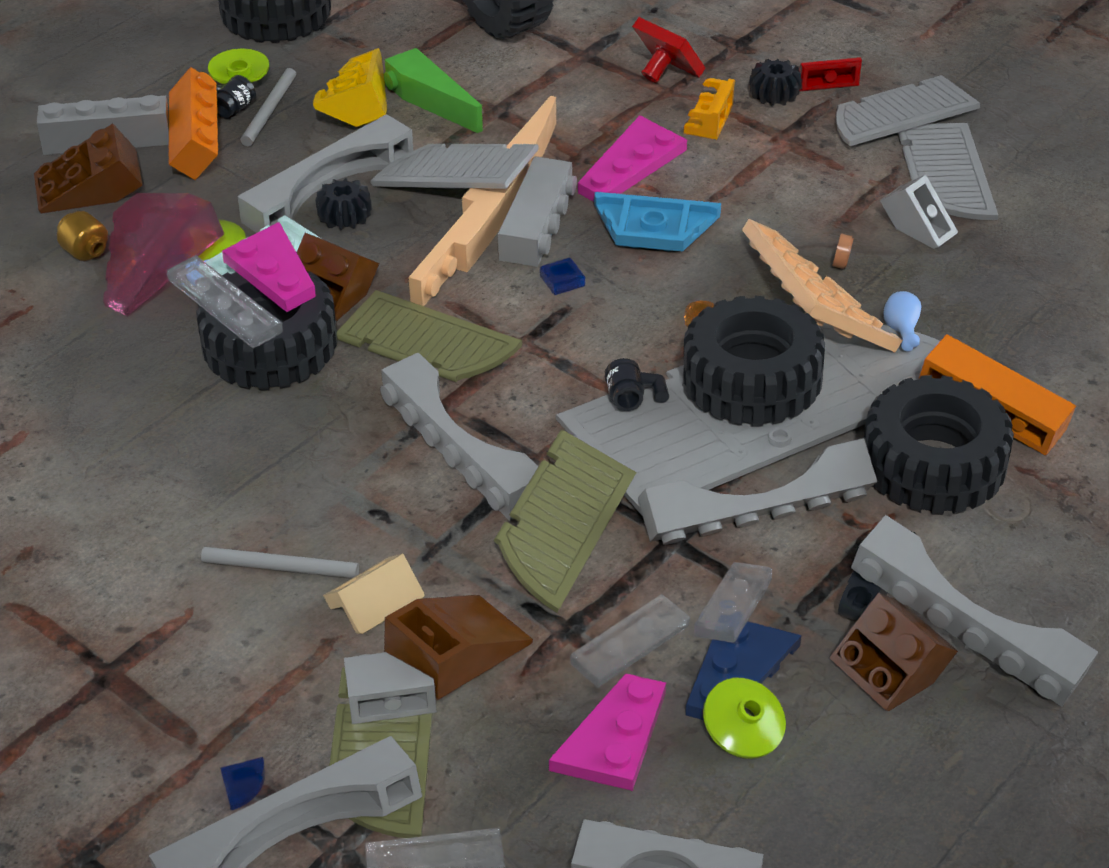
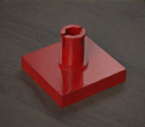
(665, 50)

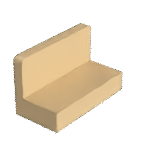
(376, 593)

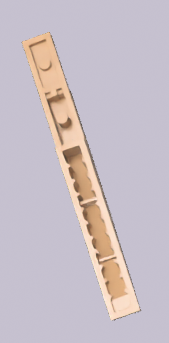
(481, 218)

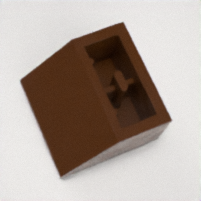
(342, 271)
(892, 652)

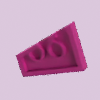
(272, 267)
(614, 735)

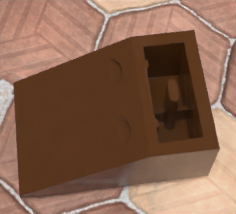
(90, 173)
(452, 638)

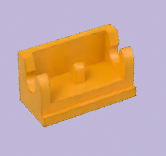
(711, 109)

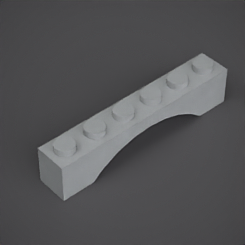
(359, 152)
(495, 472)
(684, 508)
(1040, 657)
(361, 785)

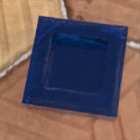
(562, 276)

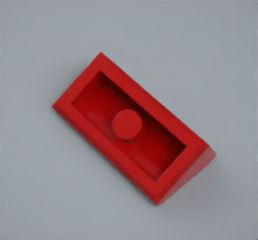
(830, 74)

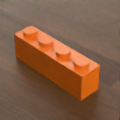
(193, 123)
(1035, 412)

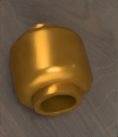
(82, 235)

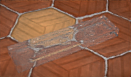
(224, 301)

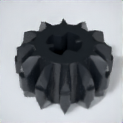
(775, 82)
(343, 204)

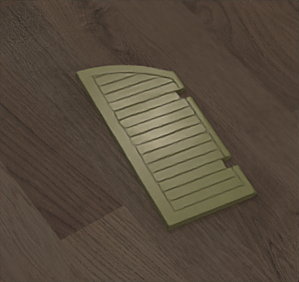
(403, 328)
(562, 517)
(413, 737)

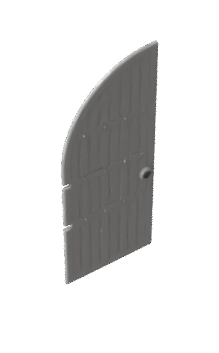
(687, 444)

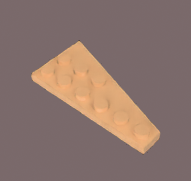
(818, 297)

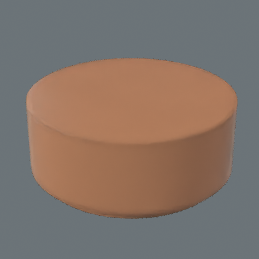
(843, 251)

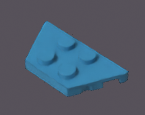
(654, 220)

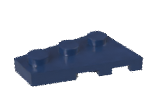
(752, 656)

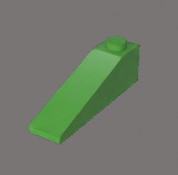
(428, 87)

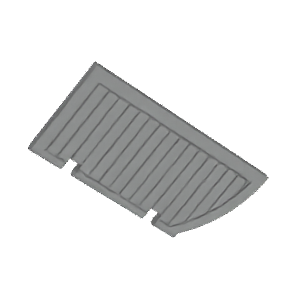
(901, 109)
(457, 166)
(953, 167)

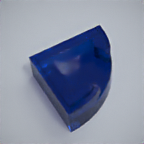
(243, 781)

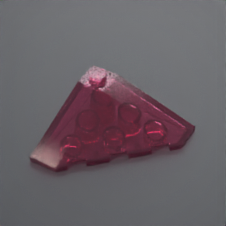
(150, 238)

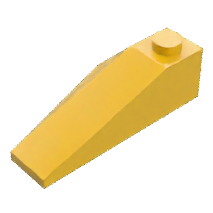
(357, 92)

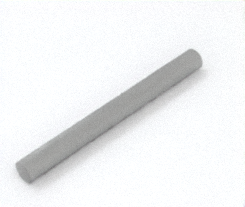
(268, 107)
(279, 562)

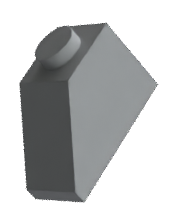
(919, 212)
(386, 688)

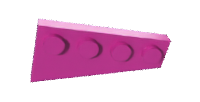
(632, 158)

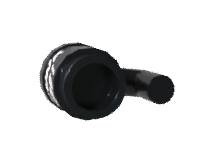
(234, 96)
(628, 382)

